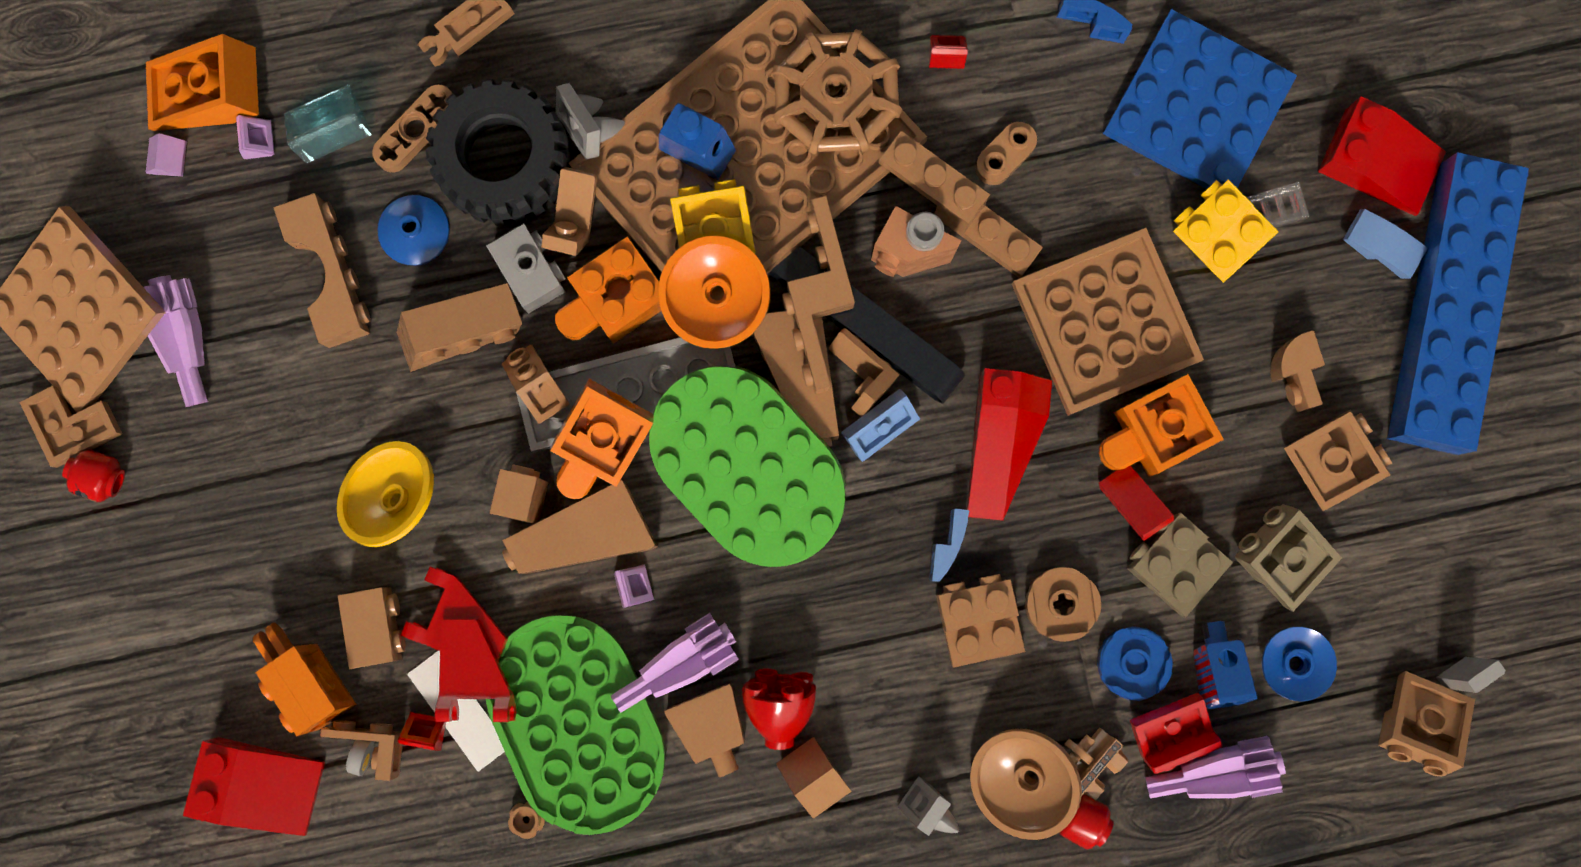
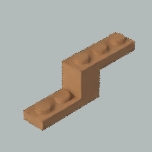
(960, 204)
(818, 295)

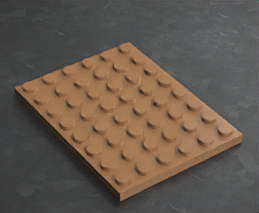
(780, 175)

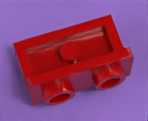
(1175, 734)

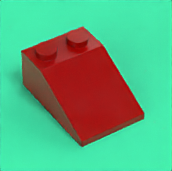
(1382, 156)
(253, 787)

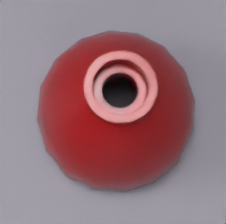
(779, 705)

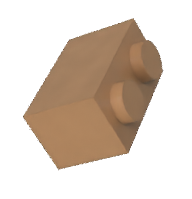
(519, 494)
(371, 627)

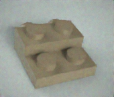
(1287, 555)
(1179, 564)

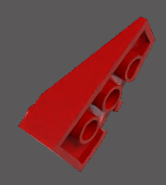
(1006, 431)

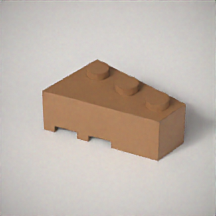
(458, 326)

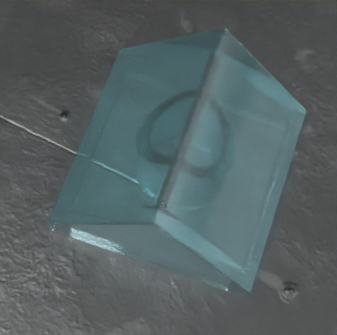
(325, 125)

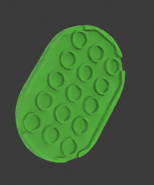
(747, 466)
(569, 741)

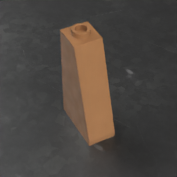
(784, 364)
(587, 531)

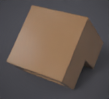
(813, 778)

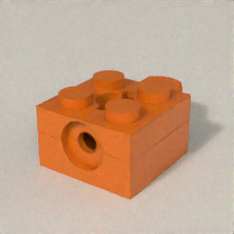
(613, 292)
(1161, 429)
(598, 439)
(300, 682)

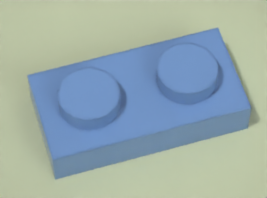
(881, 425)

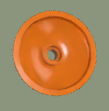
(688, 286)

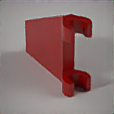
(455, 604)
(470, 672)

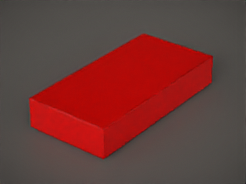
(1136, 502)

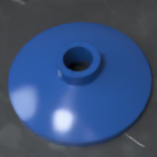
(425, 241)
(1316, 666)

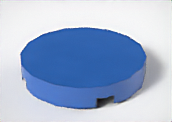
(1134, 663)

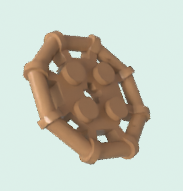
(837, 111)

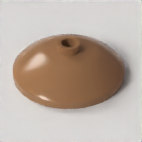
(1015, 800)

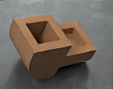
(1295, 363)

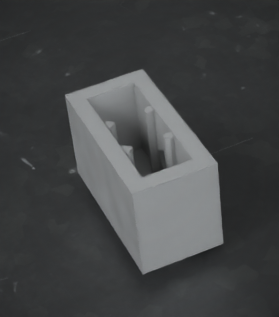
(526, 268)

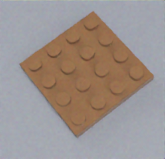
(75, 309)
(1107, 321)

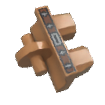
(1093, 756)

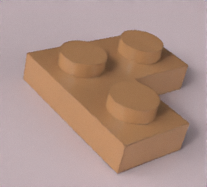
(66, 434)

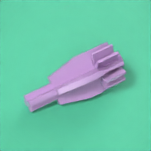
(179, 335)
(682, 662)
(1225, 773)

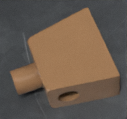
(710, 727)

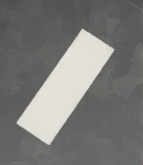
(473, 729)

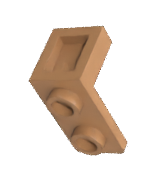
(573, 212)
(870, 367)
(534, 383)
(385, 757)

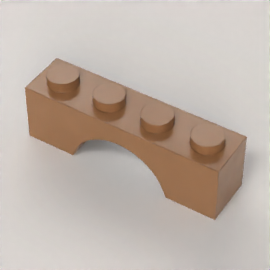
(337, 311)

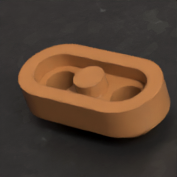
(1007, 152)

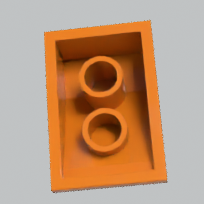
(202, 85)

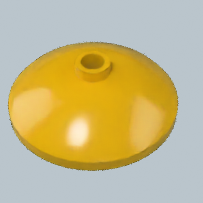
(385, 494)

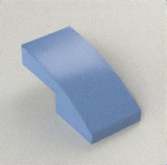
(1385, 242)
(944, 555)

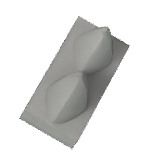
(576, 116)
(928, 809)

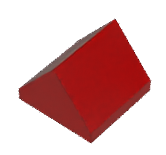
(947, 51)
(422, 732)

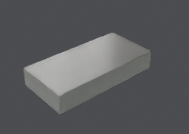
(1471, 674)

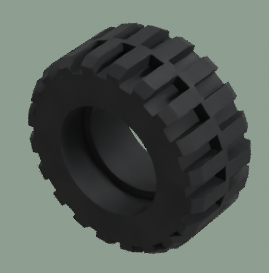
(471, 116)

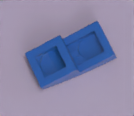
(1104, 21)

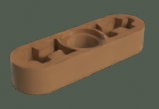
(389, 138)

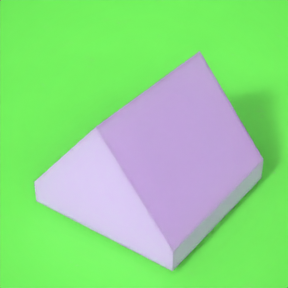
(254, 137)
(166, 155)
(633, 586)

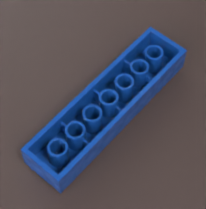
(1458, 304)

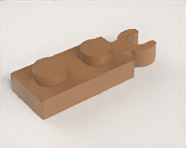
(465, 27)

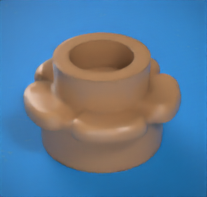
(519, 827)

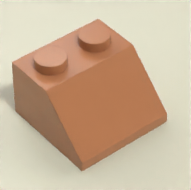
(896, 255)

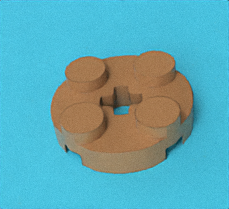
(1075, 587)

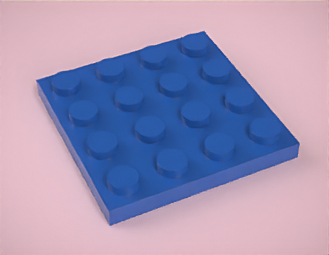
(1199, 103)

